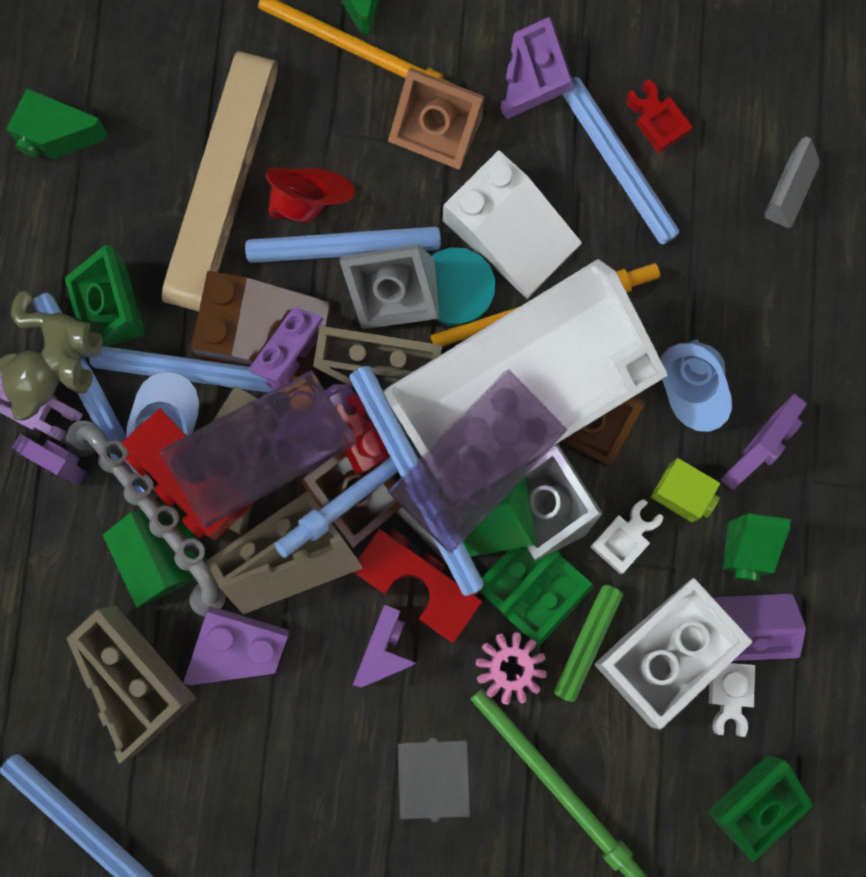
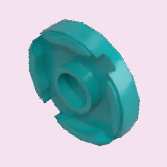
(463, 286)

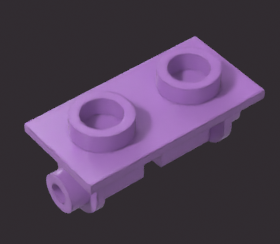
(292, 339)

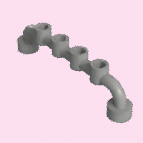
(83, 440)

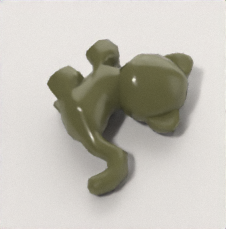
(34, 376)

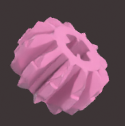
(522, 659)

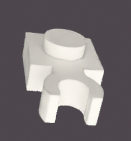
(624, 541)
(732, 691)

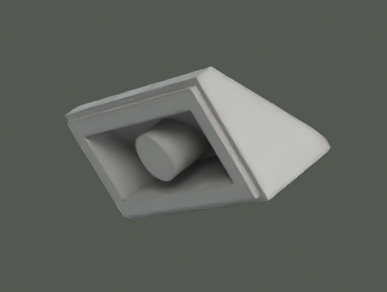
(793, 184)

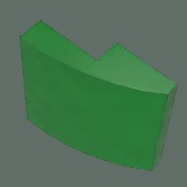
(534, 592)

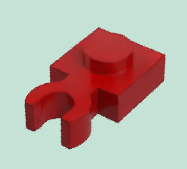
(661, 121)
(369, 447)

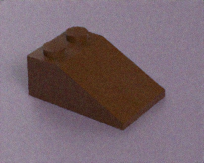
(241, 317)

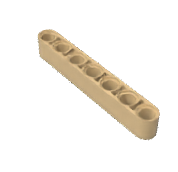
(220, 179)

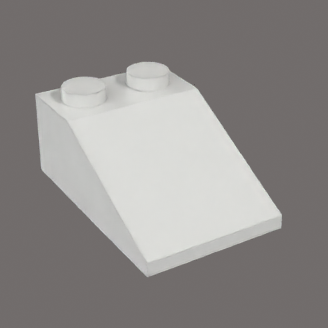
(510, 224)
(673, 654)

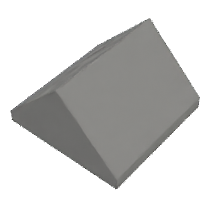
(392, 286)
(558, 503)

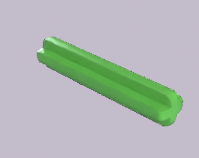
(588, 643)

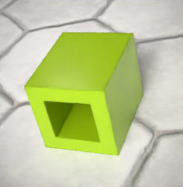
(686, 491)

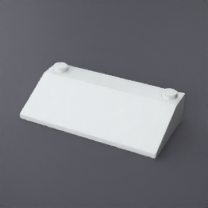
(569, 346)

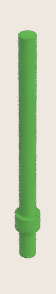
(615, 852)

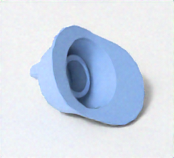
(697, 385)
(171, 394)

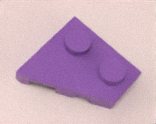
(536, 69)
(766, 444)
(52, 458)
(234, 648)

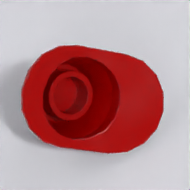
(305, 192)

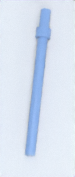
(316, 522)

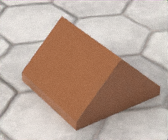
(436, 118)

